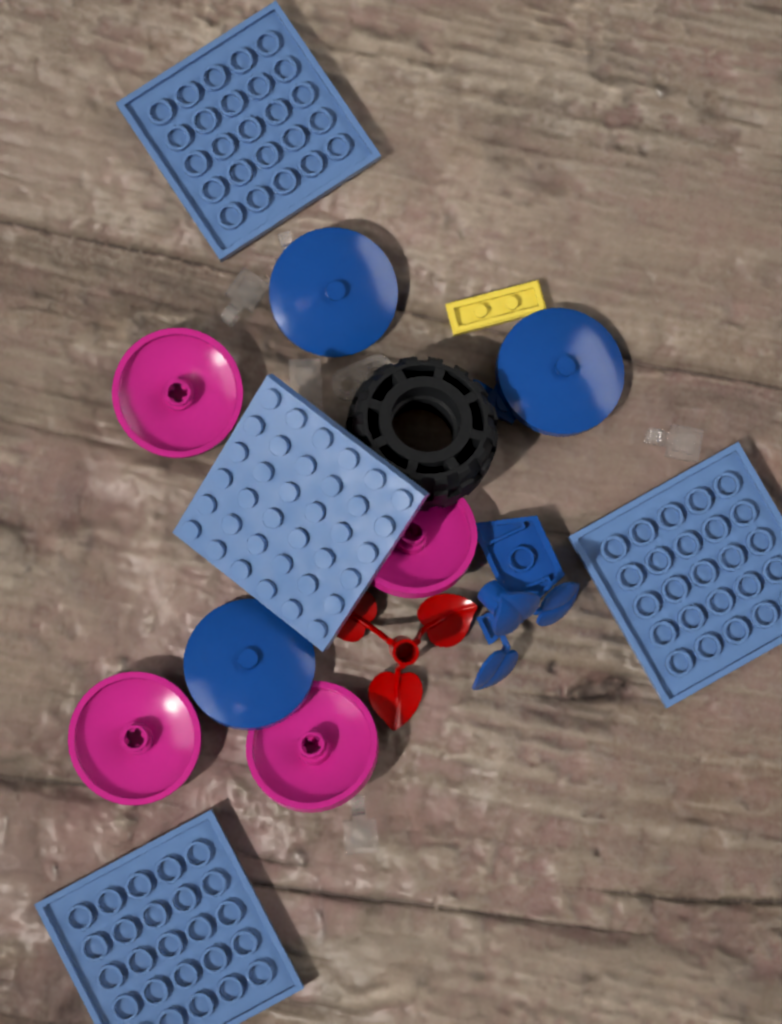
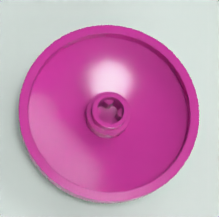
(177, 393)
(430, 553)
(134, 738)
(317, 753)

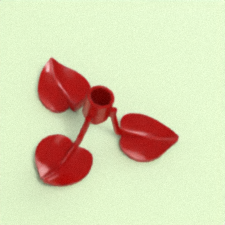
(398, 694)

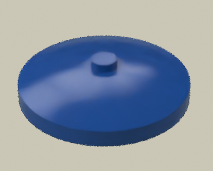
(333, 292)
(559, 372)
(248, 666)

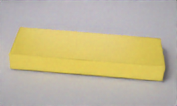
(495, 308)

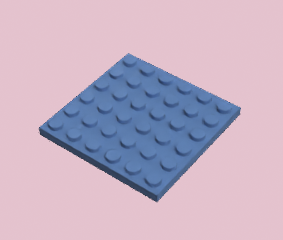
(248, 131)
(299, 512)
(692, 573)
(171, 935)

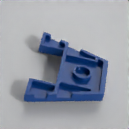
(518, 558)

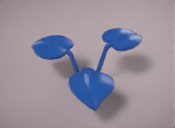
(508, 612)

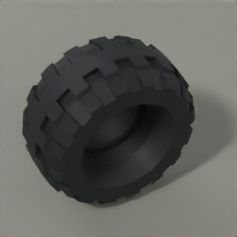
(445, 392)

